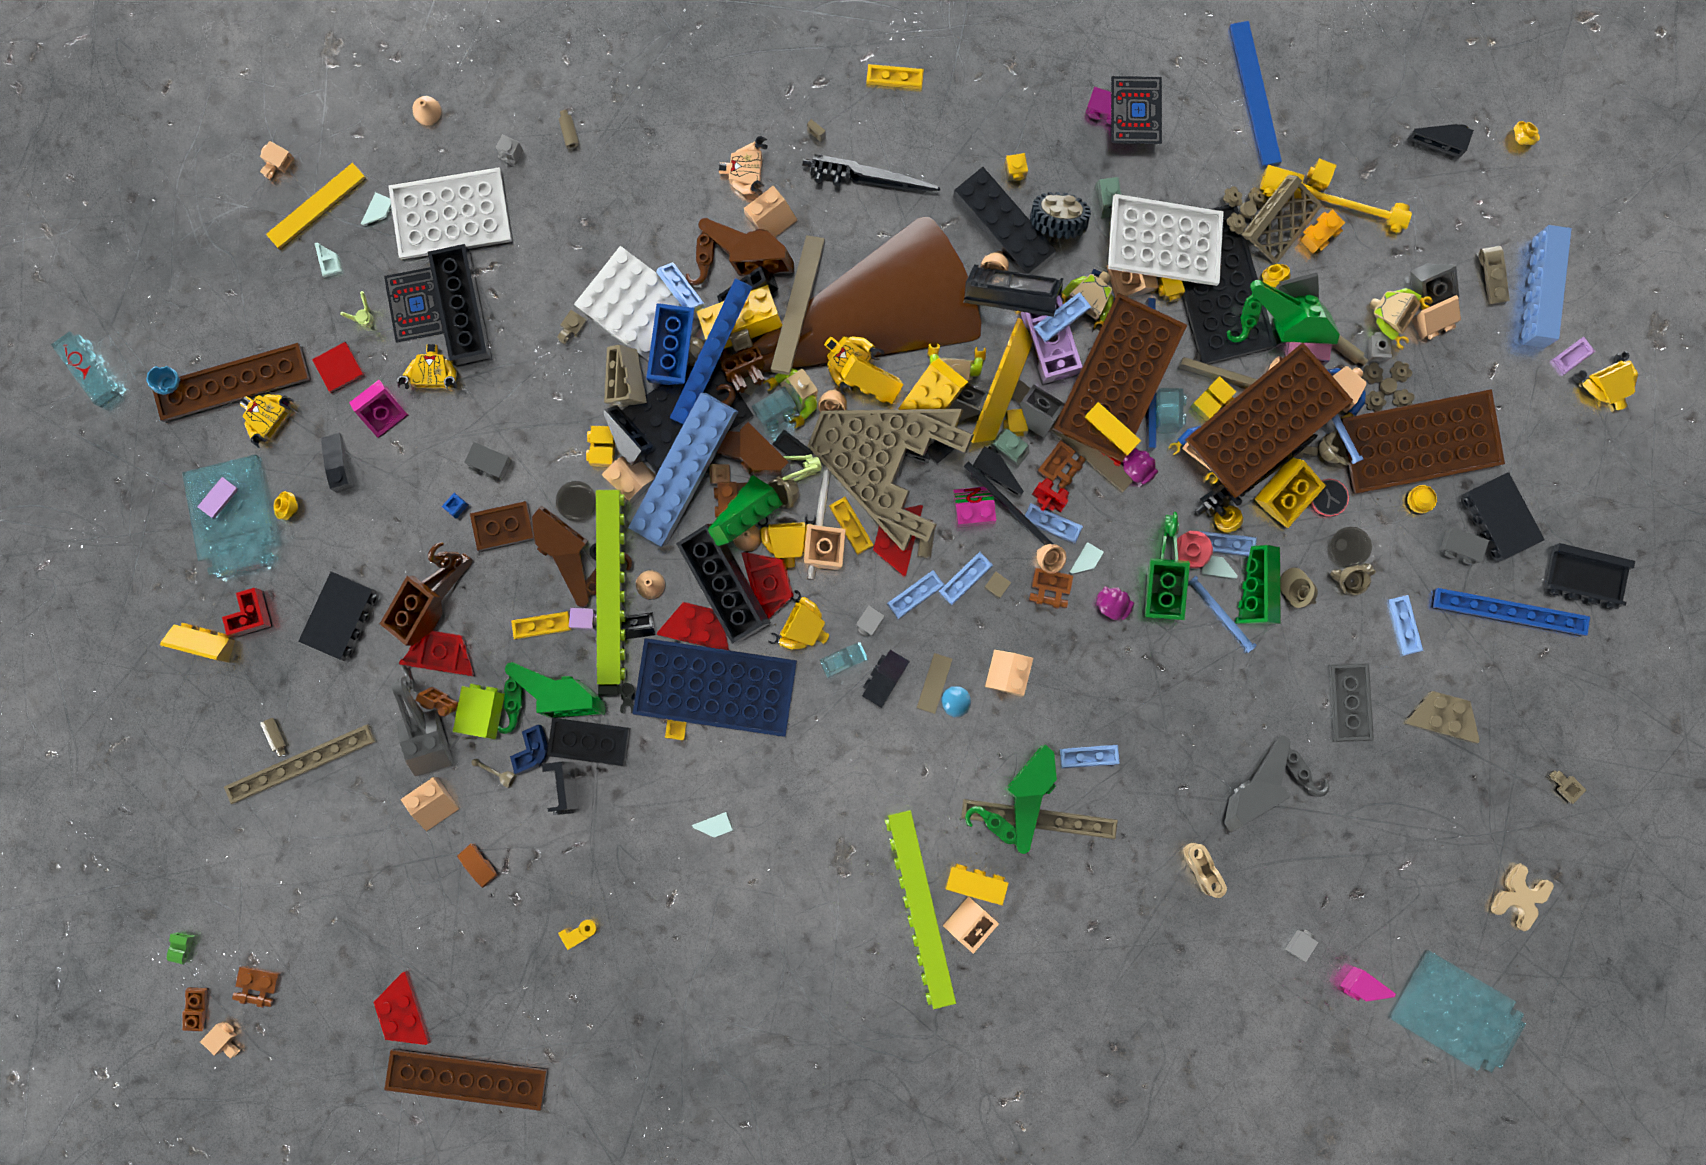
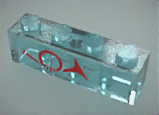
(85, 369)

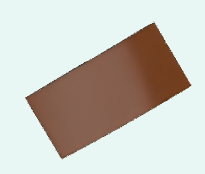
(476, 865)
(195, 1009)

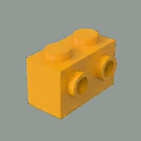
(1317, 236)

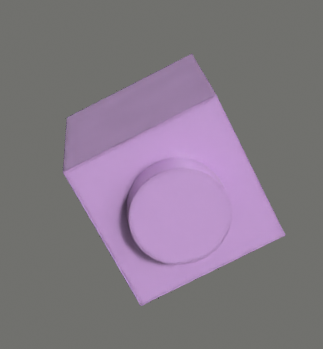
(582, 618)

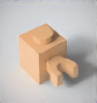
(275, 158)
(220, 1040)

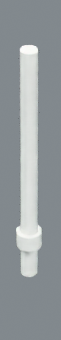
(820, 511)

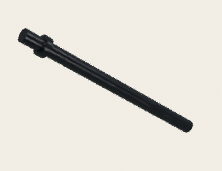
(975, 473)

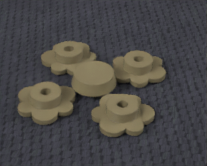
(1247, 208)
(1387, 385)

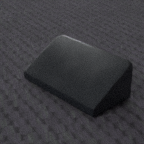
(639, 626)

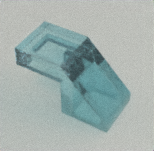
(843, 659)

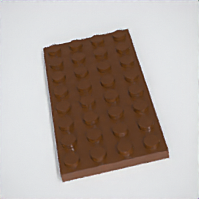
(1121, 372)
(1269, 420)
(1424, 441)

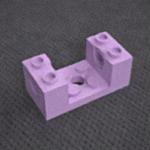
(1055, 358)

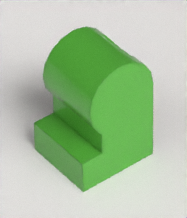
(179, 947)

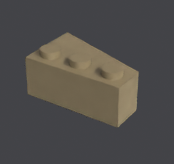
(623, 377)

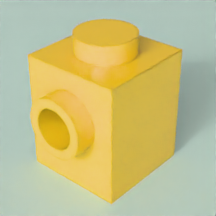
(1016, 167)
(1321, 174)
(1170, 289)
(1015, 422)

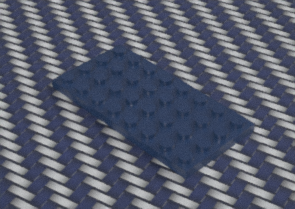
(715, 687)

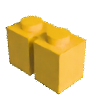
(1213, 399)
(601, 448)

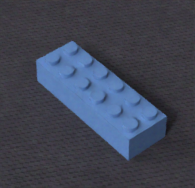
(1546, 286)

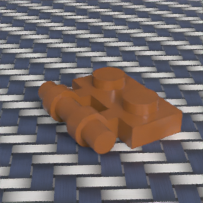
(1056, 462)
(1054, 582)
(434, 698)
(257, 980)

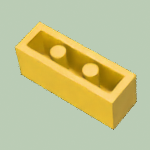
(871, 379)
(977, 884)

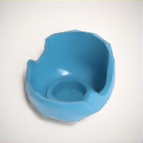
(163, 380)
(956, 701)

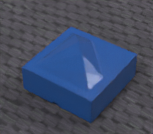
(455, 505)

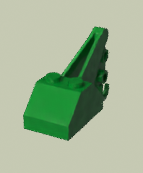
(1295, 319)
(1167, 579)
(554, 697)
(1028, 790)

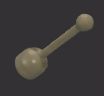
(506, 778)

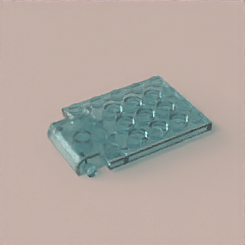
(242, 527)
(1459, 1014)

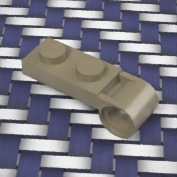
(1495, 274)

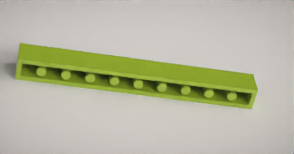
(609, 586)
(921, 908)

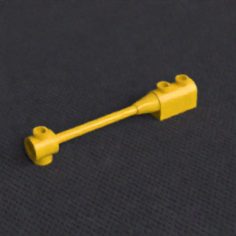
(1397, 217)

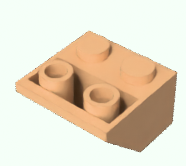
(970, 924)

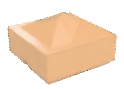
(719, 473)

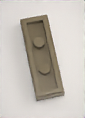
(934, 683)

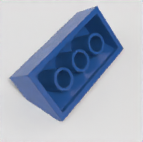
(670, 344)

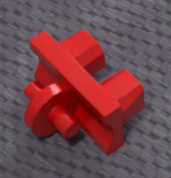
(1050, 498)

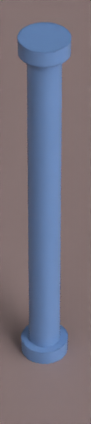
(1346, 439)
(1222, 614)

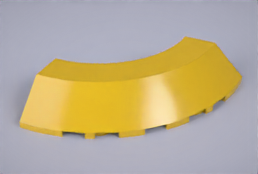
(1003, 384)

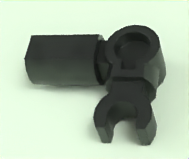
(613, 690)

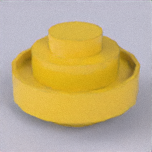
(1526, 133)
(1275, 274)
(1422, 499)
(285, 505)
(1230, 521)

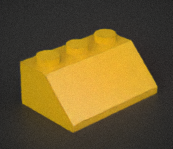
(1290, 491)
(199, 642)

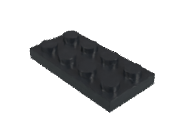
(588, 741)

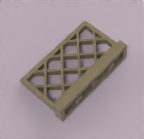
(1283, 195)

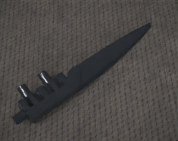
(860, 174)
(1221, 496)

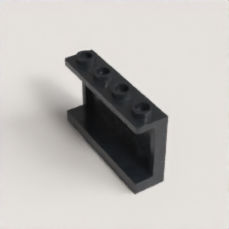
(1503, 517)
(1588, 575)
(338, 616)
(565, 786)

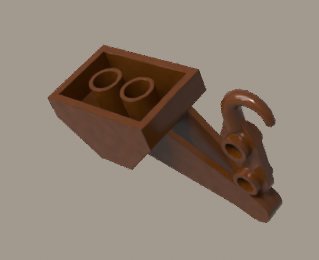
(744, 250)
(751, 447)
(564, 545)
(418, 603)

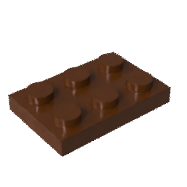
(502, 526)

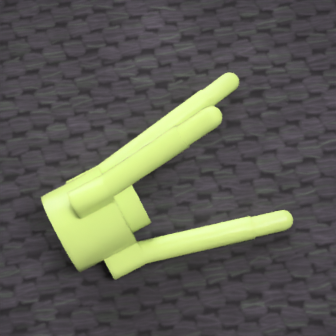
(363, 316)
(811, 467)

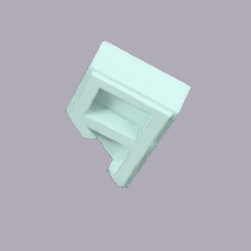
(377, 209)
(328, 261)
(1087, 559)
(1218, 567)
(714, 826)

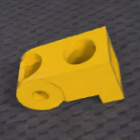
(585, 930)

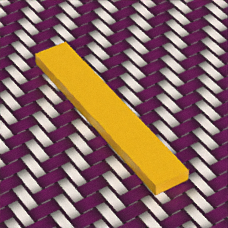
(315, 206)

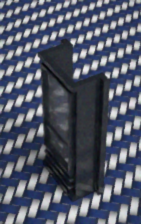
(1013, 291)

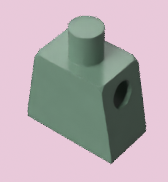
(1105, 191)
(1011, 447)

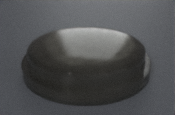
(575, 500)
(1351, 546)

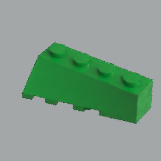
(745, 510)
(1262, 587)

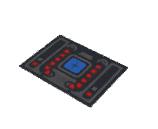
(1136, 110)
(413, 304)

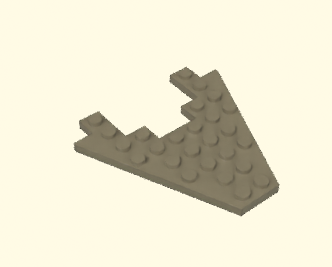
(866, 454)

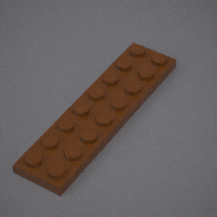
(233, 382)
(465, 1080)

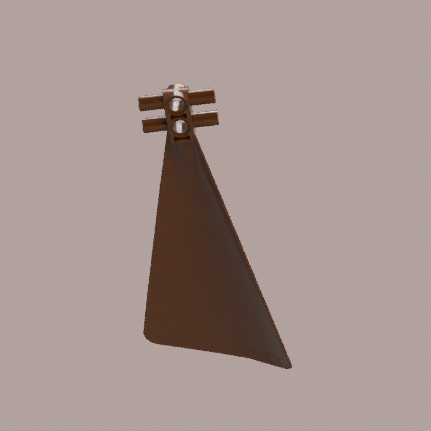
(894, 298)

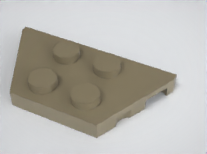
(1445, 716)

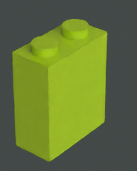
(478, 711)

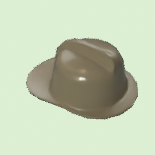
(1298, 588)

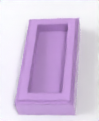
(1573, 355)
(218, 498)

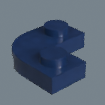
(535, 751)

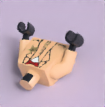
(746, 167)

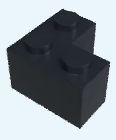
(884, 677)

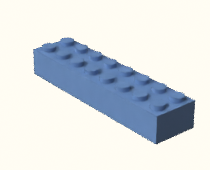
(683, 469)

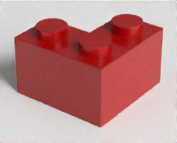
(252, 614)

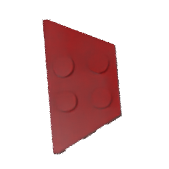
(889, 550)
(768, 581)
(695, 626)
(440, 653)
(400, 1013)

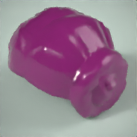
(1140, 466)
(1114, 603)

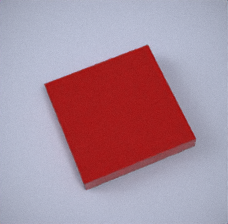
(338, 367)

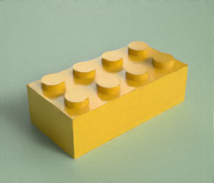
(757, 315)
(935, 388)

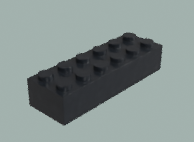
(1004, 222)
(459, 304)
(723, 585)

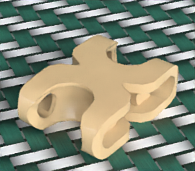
(1204, 870)
(1522, 897)

